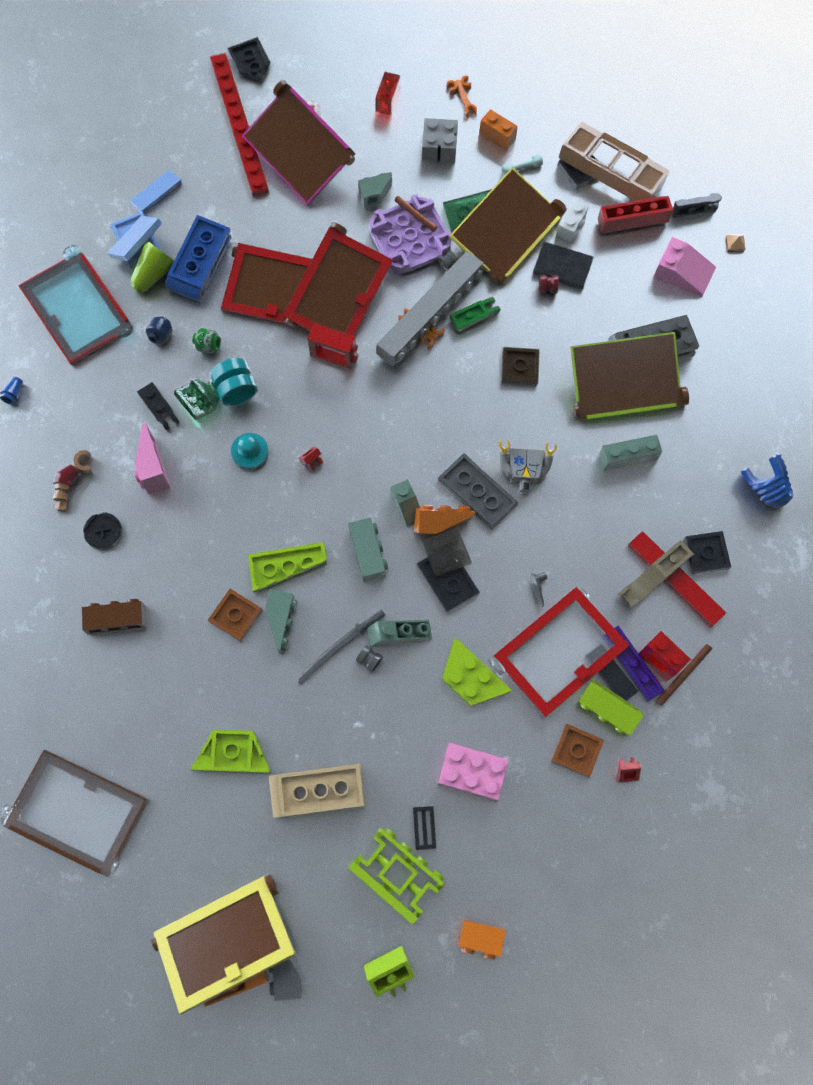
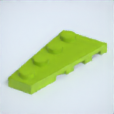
(281, 564)

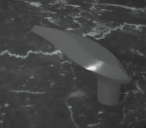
(537, 589)

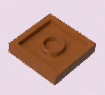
(235, 615)
(577, 750)

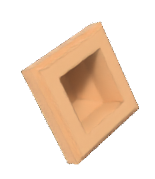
(735, 242)

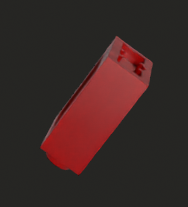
(332, 346)

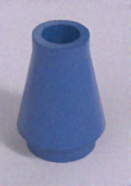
(11, 391)

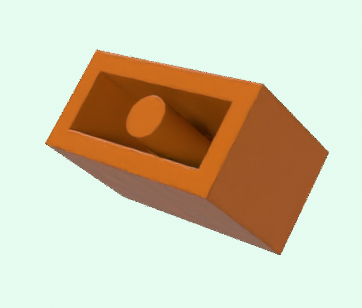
(498, 129)
(482, 939)

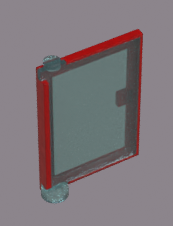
(76, 306)

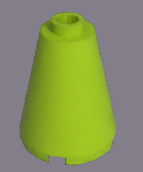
(150, 267)

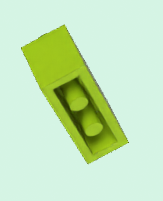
(611, 707)

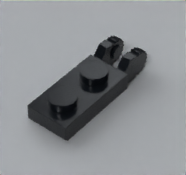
(696, 205)
(157, 404)

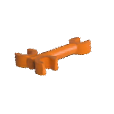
(461, 86)
(431, 335)

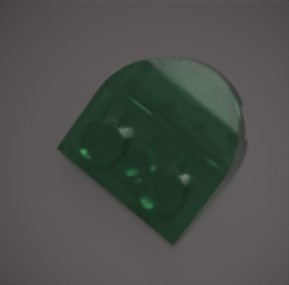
(198, 397)

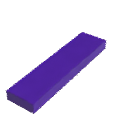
(638, 670)

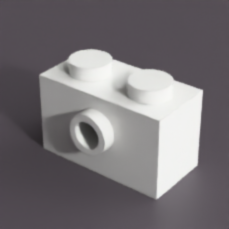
(572, 221)

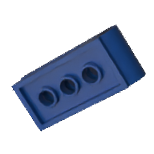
(198, 258)

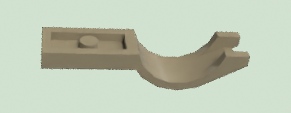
(656, 573)

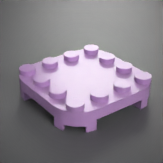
(406, 238)

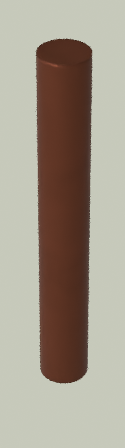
(415, 213)

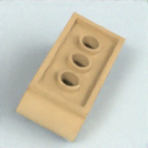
(285, 786)

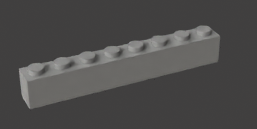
(429, 308)

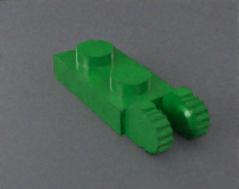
(473, 314)

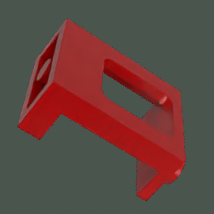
(664, 656)

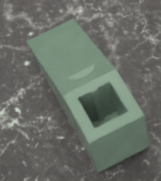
(279, 611)
(398, 632)

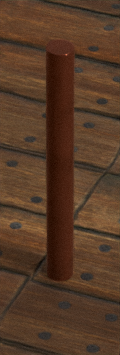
(684, 674)

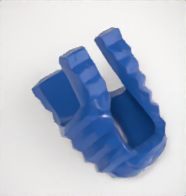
(775, 490)

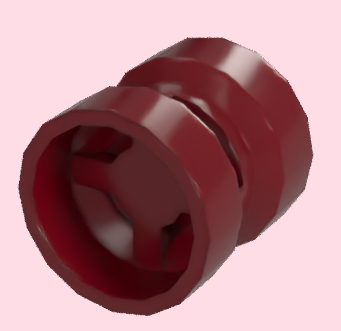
(548, 284)

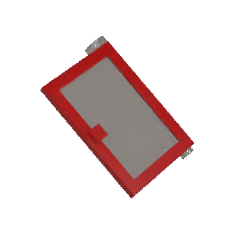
(559, 651)

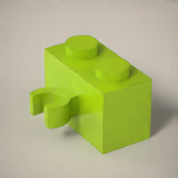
(389, 972)

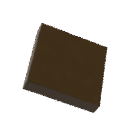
(520, 366)

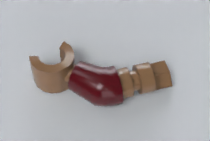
(66, 476)

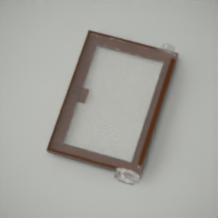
(74, 813)

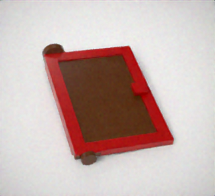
(262, 282)
(337, 284)

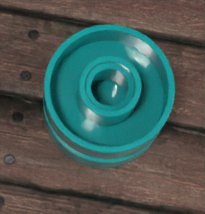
(233, 381)

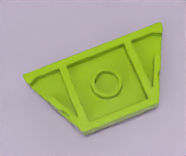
(471, 677)
(231, 753)

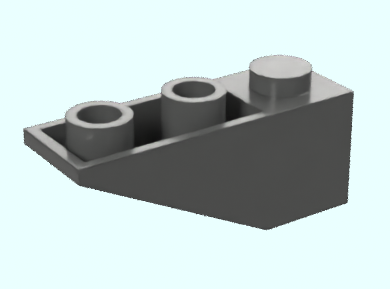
(286, 981)

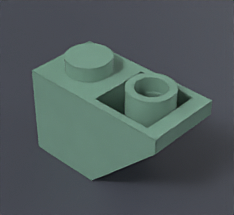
(374, 188)

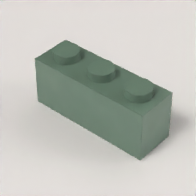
(630, 452)
(368, 549)

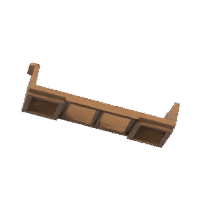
(642, 182)

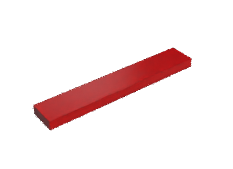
(679, 581)

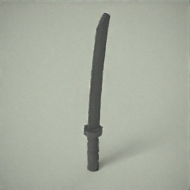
(359, 629)

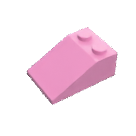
(685, 267)
(148, 463)

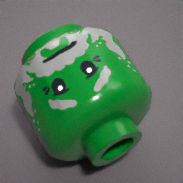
(206, 340)

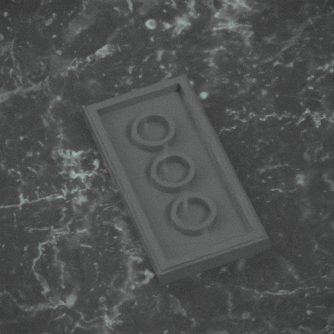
(478, 491)

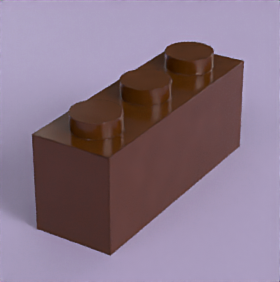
(113, 616)

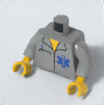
(525, 465)

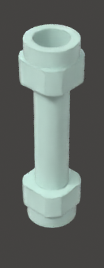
(535, 161)

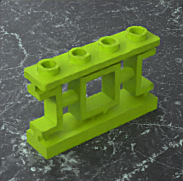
(386, 888)

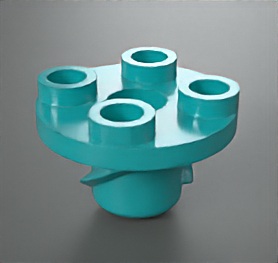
(249, 450)

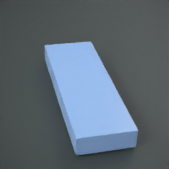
(156, 191)

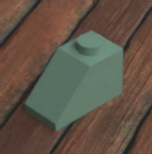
(405, 501)

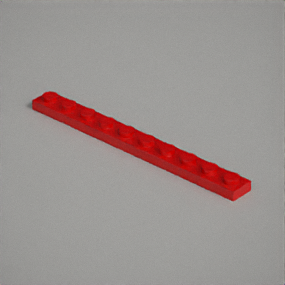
(239, 124)

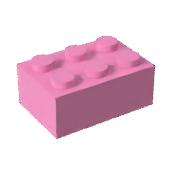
(473, 772)

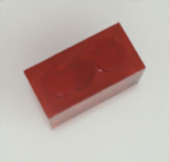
(387, 93)

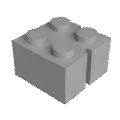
(439, 134)

